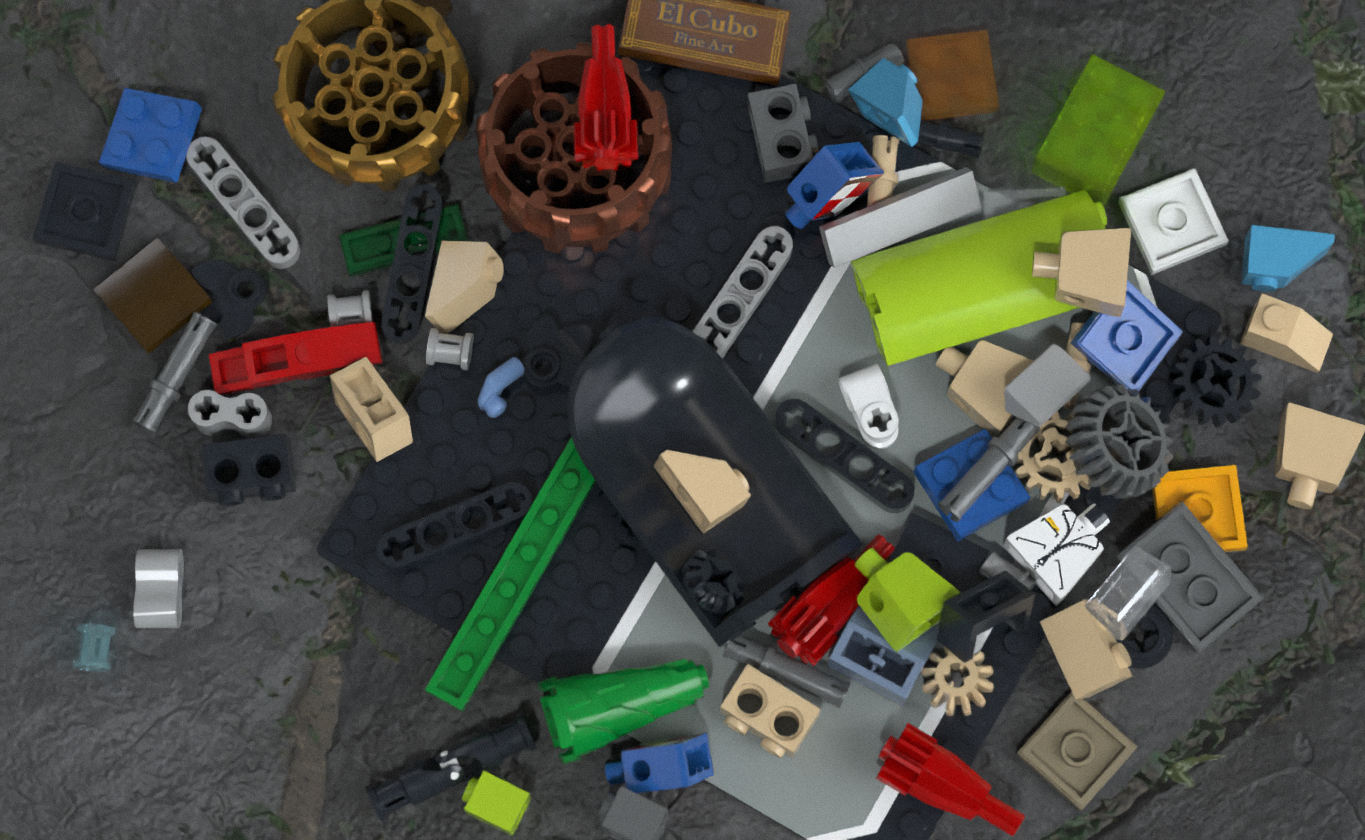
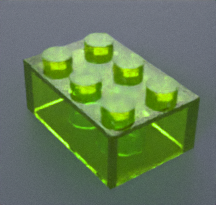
(1098, 130)

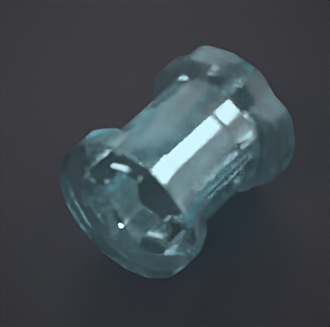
(94, 647)

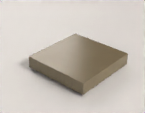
(1076, 751)

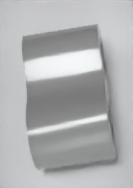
(230, 414)
(158, 588)

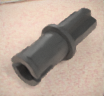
(841, 82)

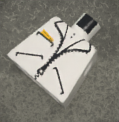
(1058, 548)

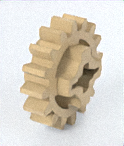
(1040, 464)

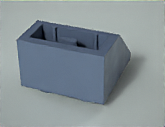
(872, 662)

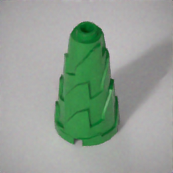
(601, 707)

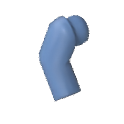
(494, 384)

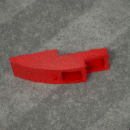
(293, 357)

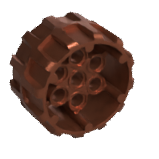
(539, 89)

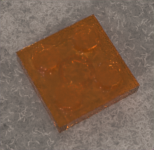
(953, 74)

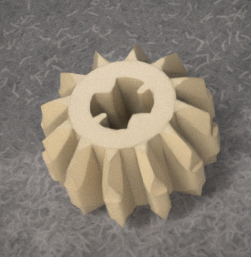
(973, 683)

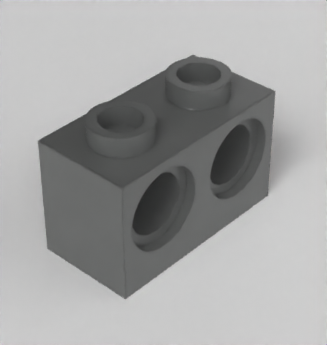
(773, 133)
(632, 816)

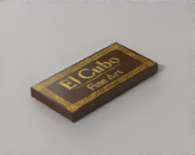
(708, 36)

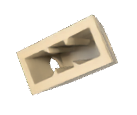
(1089, 269)
(982, 381)
(1313, 451)

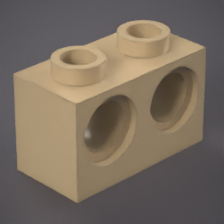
(371, 409)
(776, 702)

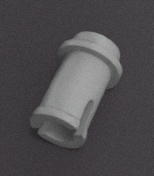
(996, 565)

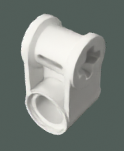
(870, 400)

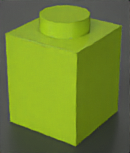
(496, 802)

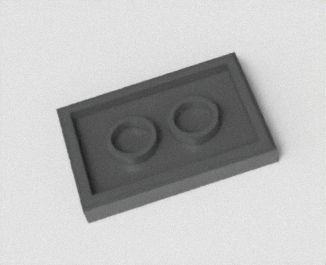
(1205, 584)

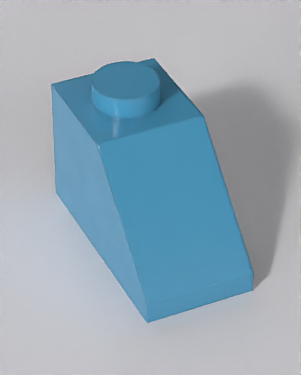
(890, 100)
(1280, 255)

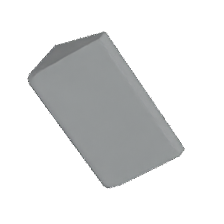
(1044, 386)

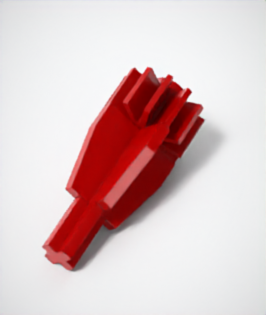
(605, 126)
(811, 623)
(941, 779)

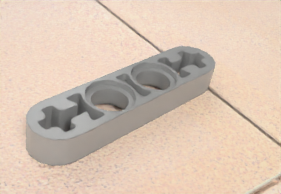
(240, 204)
(743, 298)

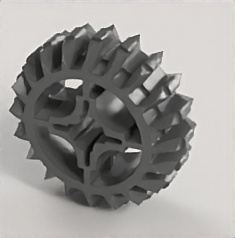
(1119, 441)

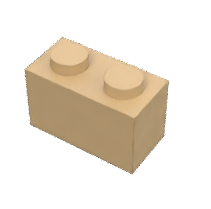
(1086, 651)

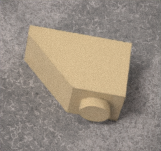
(462, 282)
(1286, 333)
(703, 486)

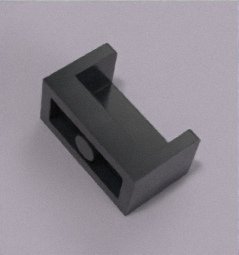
(981, 609)

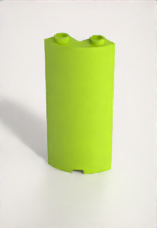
(968, 278)

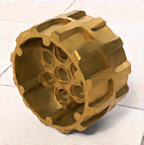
(312, 47)

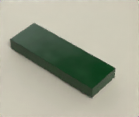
(376, 245)

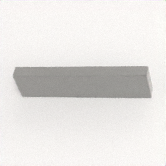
(900, 217)

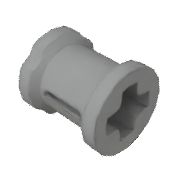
(349, 309)
(449, 349)

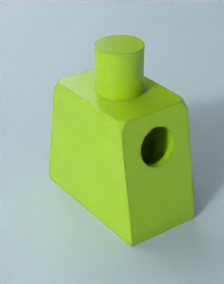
(902, 596)

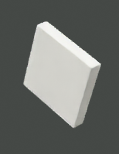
(1173, 221)

